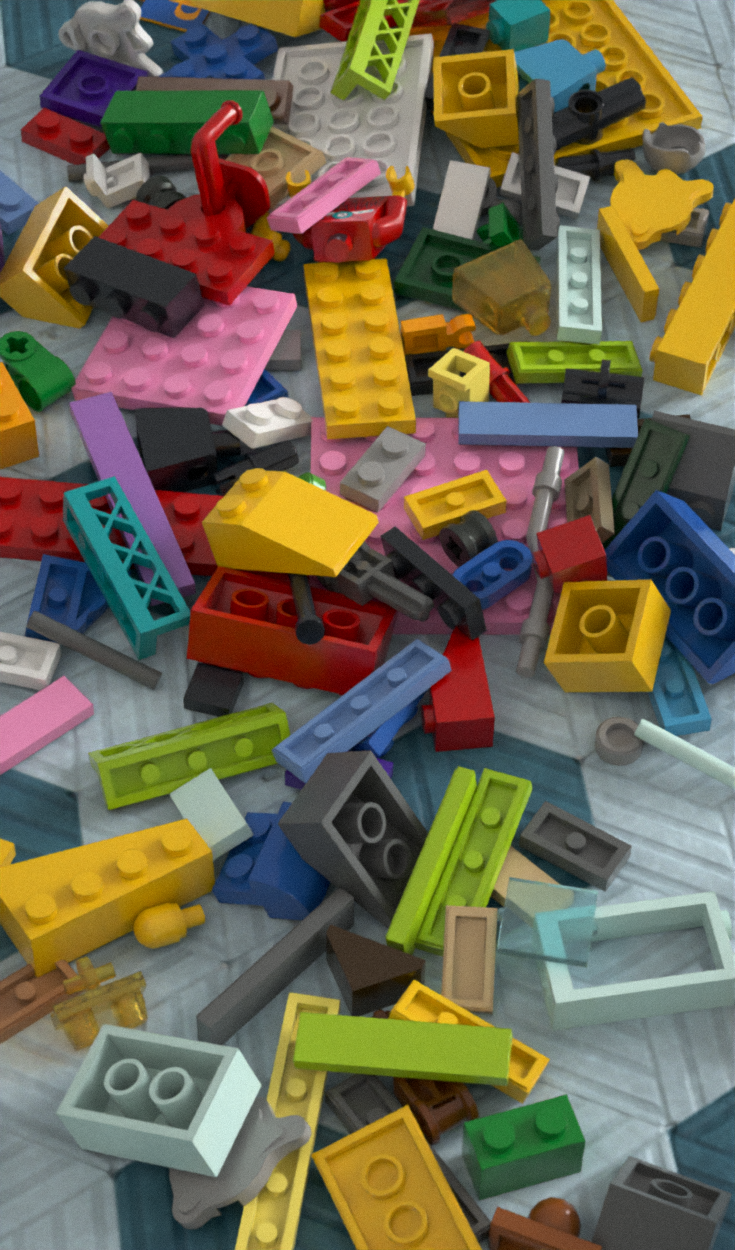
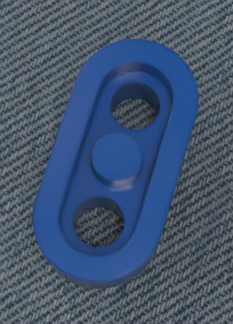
(486, 574)

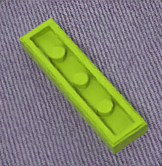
(476, 852)
(431, 861)
(403, 1048)

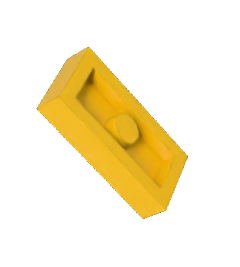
(448, 502)

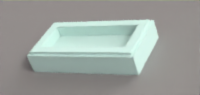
(211, 813)

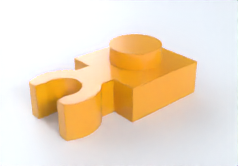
(435, 334)

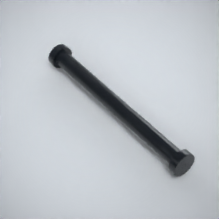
(309, 626)

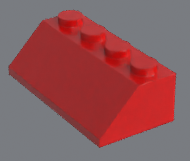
(250, 627)

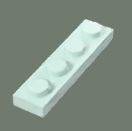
(578, 285)

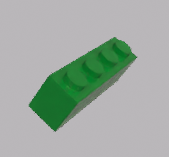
(169, 119)

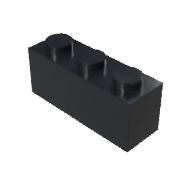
(134, 287)

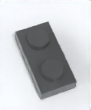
(575, 846)

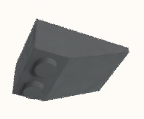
(356, 831)

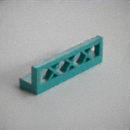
(112, 575)

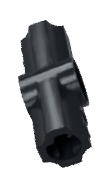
(593, 111)

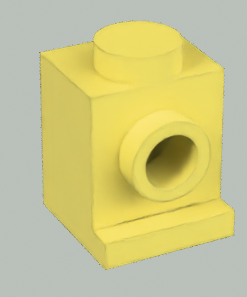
(451, 388)

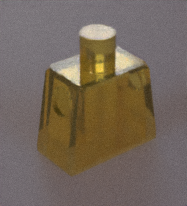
(505, 290)

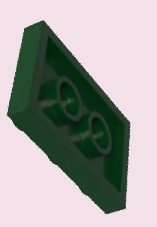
(431, 263)

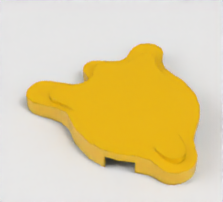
(655, 202)

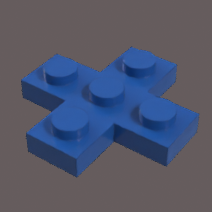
(231, 58)

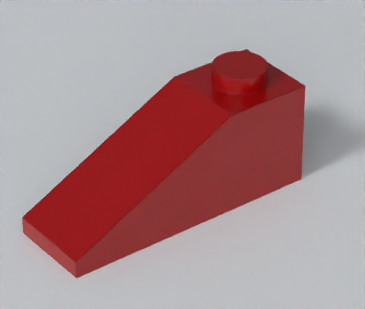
(460, 702)

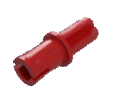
(500, 384)

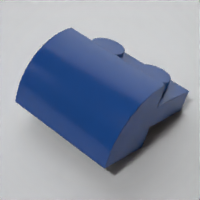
(270, 872)

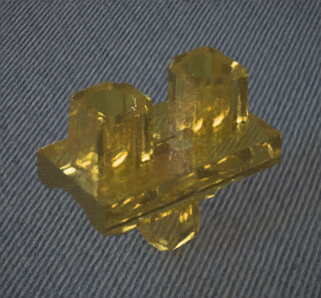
(78, 1013)

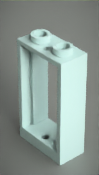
(652, 996)

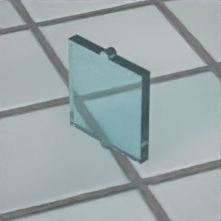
(547, 922)

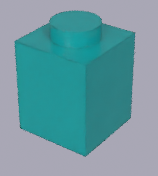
(518, 23)

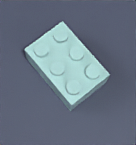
(159, 1099)

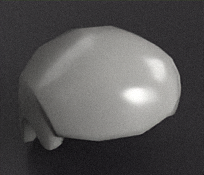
(673, 148)

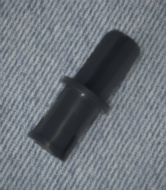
(596, 163)
(272, 459)

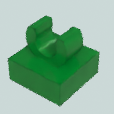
(502, 227)

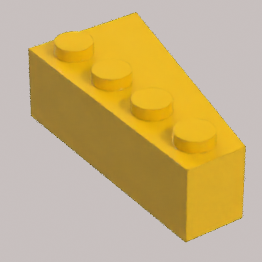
(95, 891)

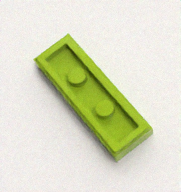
(548, 360)

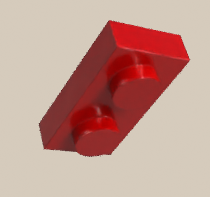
(63, 137)

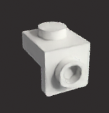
(117, 182)

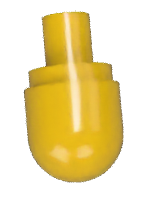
(166, 924)

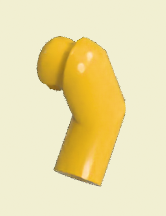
(262, 229)

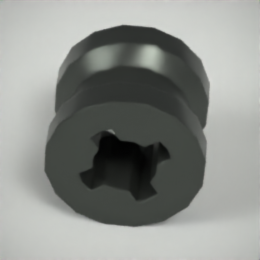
(467, 538)

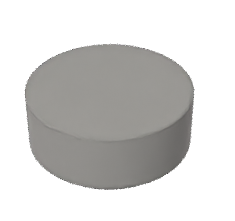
(616, 741)

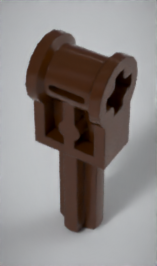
(434, 1103)

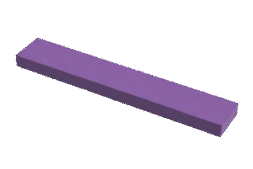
(116, 455)

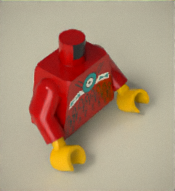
(358, 225)

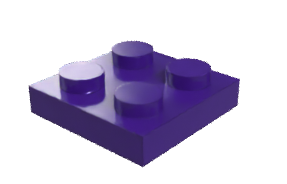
(87, 87)

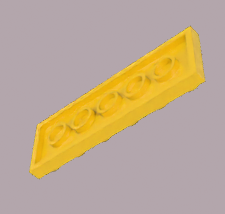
(358, 349)

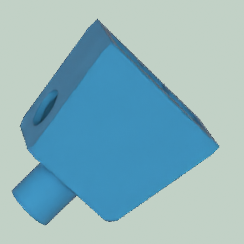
(563, 66)

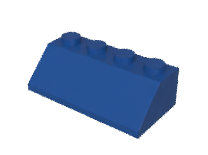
(692, 575)

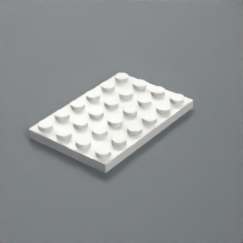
(363, 122)

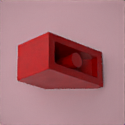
(570, 554)

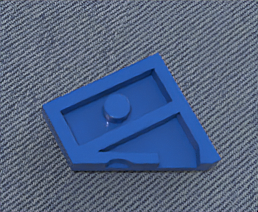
(66, 594)

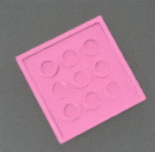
(205, 366)

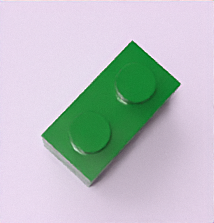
(523, 1147)

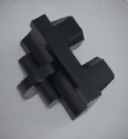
(602, 387)

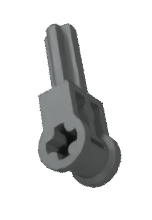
(371, 576)

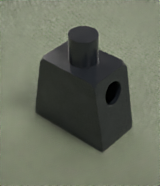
(181, 447)

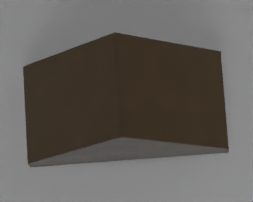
(368, 971)

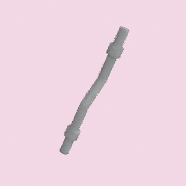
(535, 629)

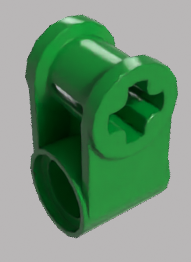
(34, 370)

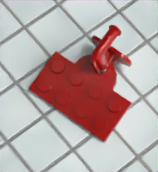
(207, 228)

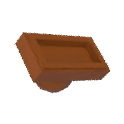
(549, 1226)

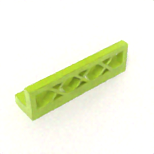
(363, 51)
(174, 757)

